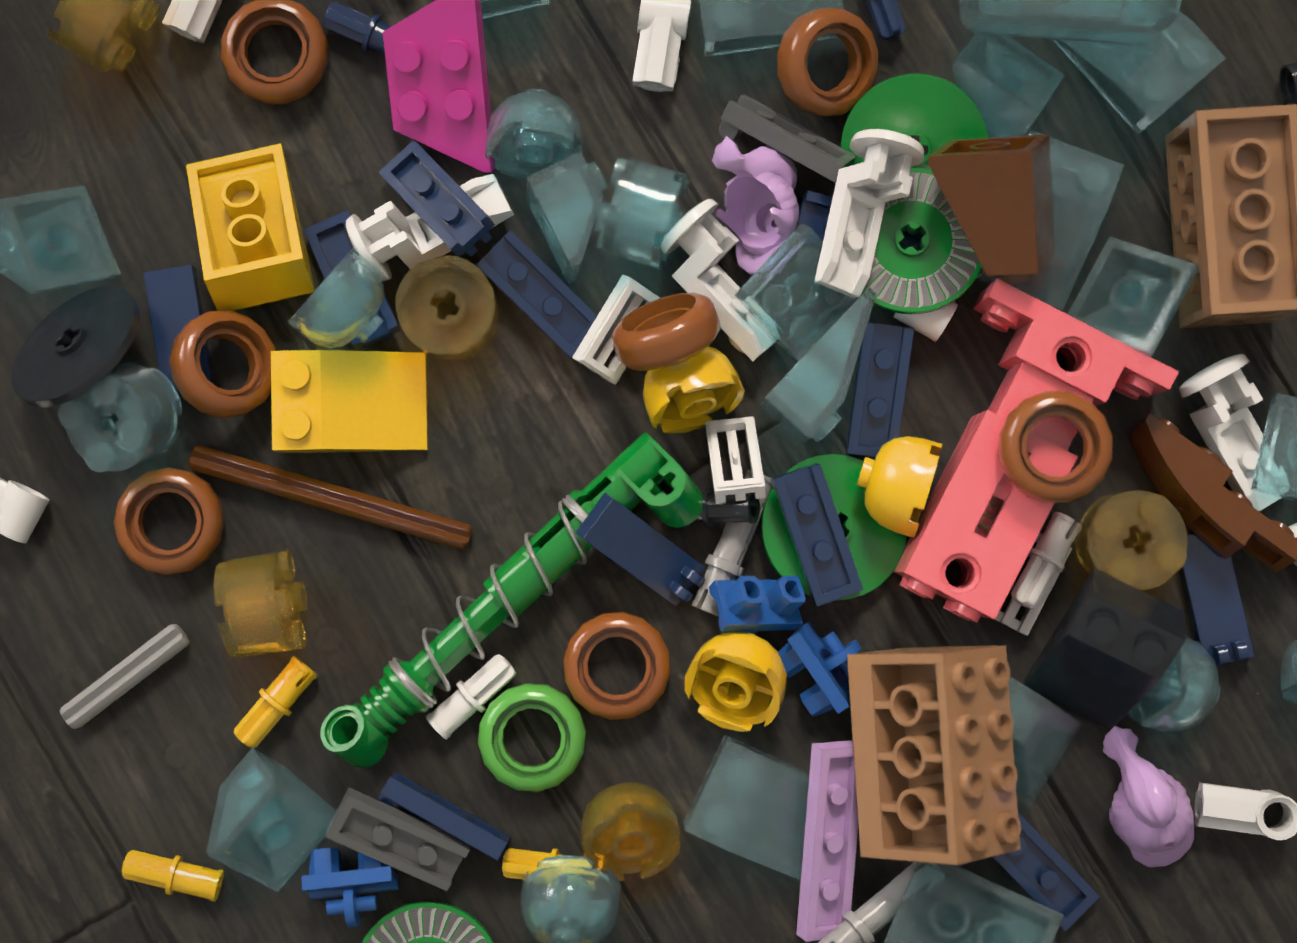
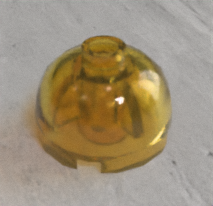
(630, 830)

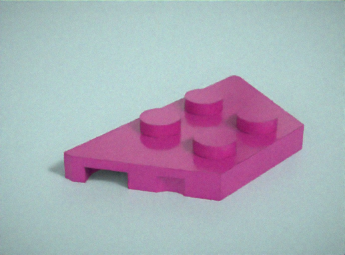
(441, 80)

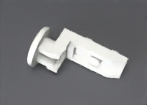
(860, 205)
(409, 237)
(706, 245)
(1228, 423)

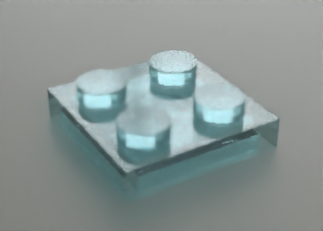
(788, 299)

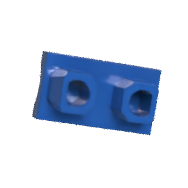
(758, 604)
(827, 664)
(329, 881)

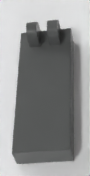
(784, 136)
(397, 839)

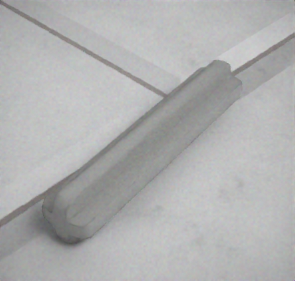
(124, 676)

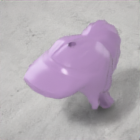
(757, 201)
(1149, 806)

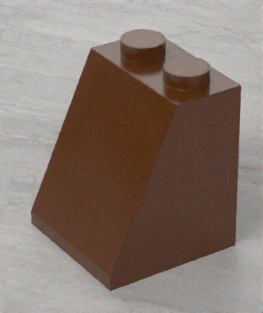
(1001, 200)

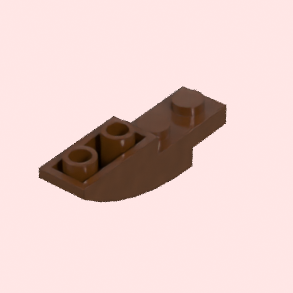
(1194, 484)

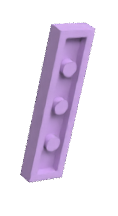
(828, 840)

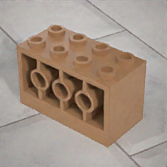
(1236, 213)
(934, 753)

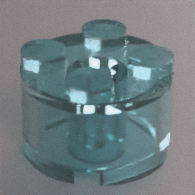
(640, 211)
(123, 418)

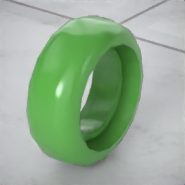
(514, 773)

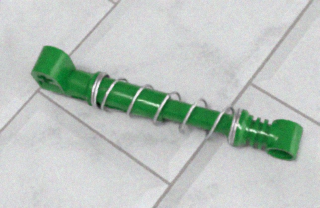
(360, 731)

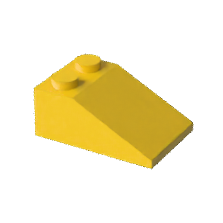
(249, 229)
(348, 401)

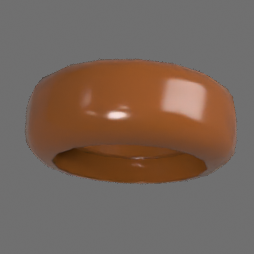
(247, 23)
(793, 61)
(666, 331)
(193, 383)
(1094, 433)
(130, 515)
(618, 705)

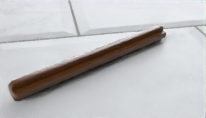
(330, 497)

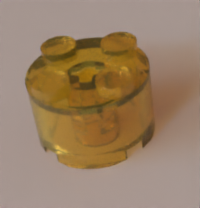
(102, 29)
(438, 282)
(1159, 531)
(260, 604)

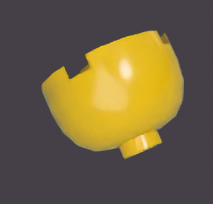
(690, 390)
(899, 482)
(737, 681)

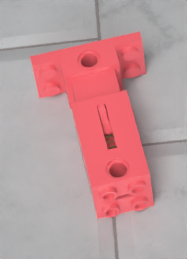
(974, 507)

